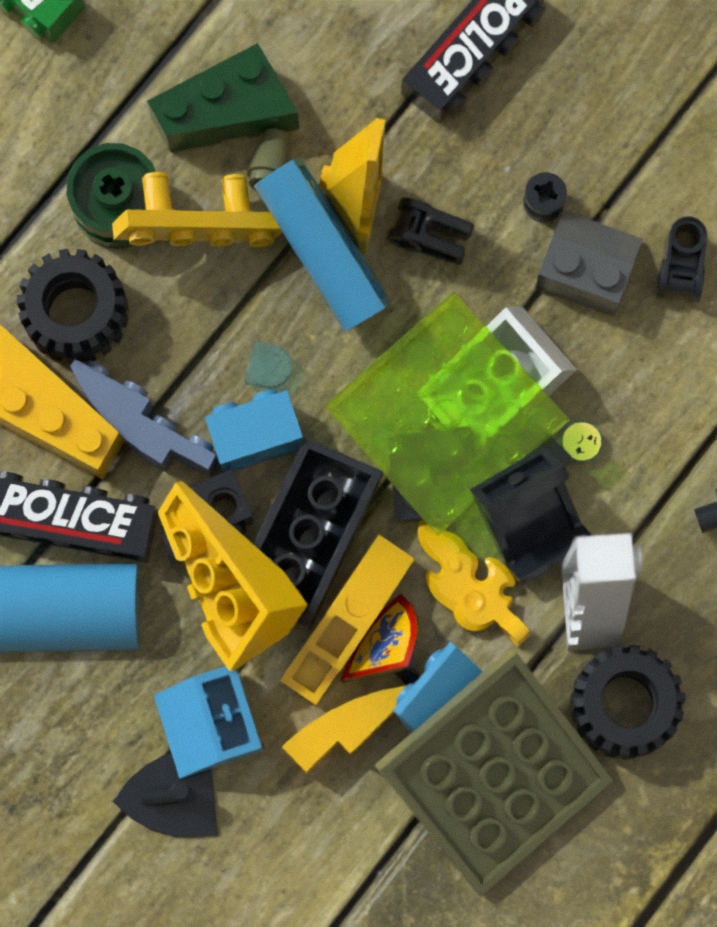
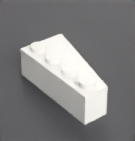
(598, 589)

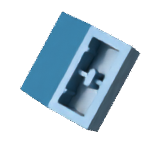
(444, 677)
(208, 722)

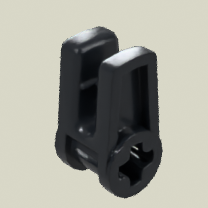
(425, 219)

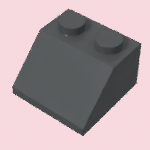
(588, 263)

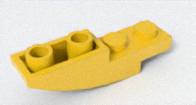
(347, 619)

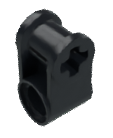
(681, 267)

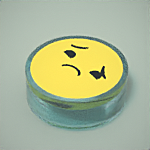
(582, 441)

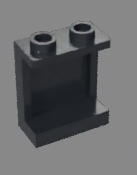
(530, 514)

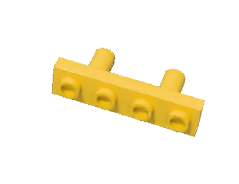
(186, 227)

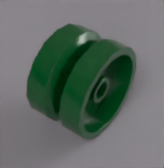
(96, 179)

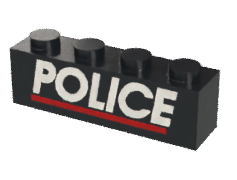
(466, 53)
(76, 519)

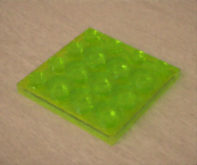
(445, 412)

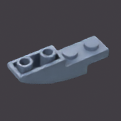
(128, 412)

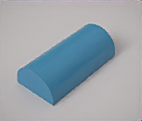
(322, 243)
(69, 607)

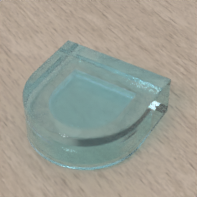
(268, 366)

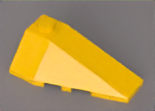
(355, 181)
(239, 588)

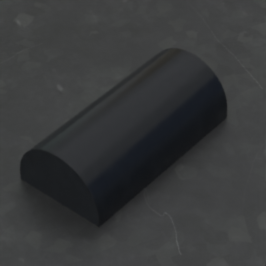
(317, 520)

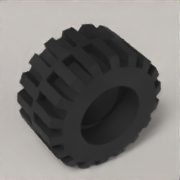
(65, 274)
(658, 681)

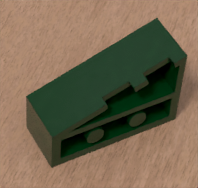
(224, 103)

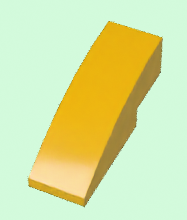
(343, 726)

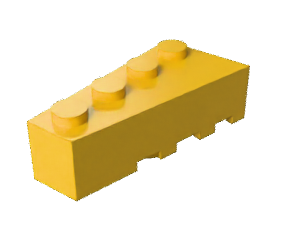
(50, 412)

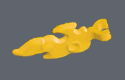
(472, 601)

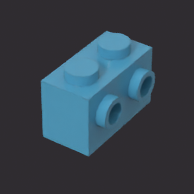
(254, 430)

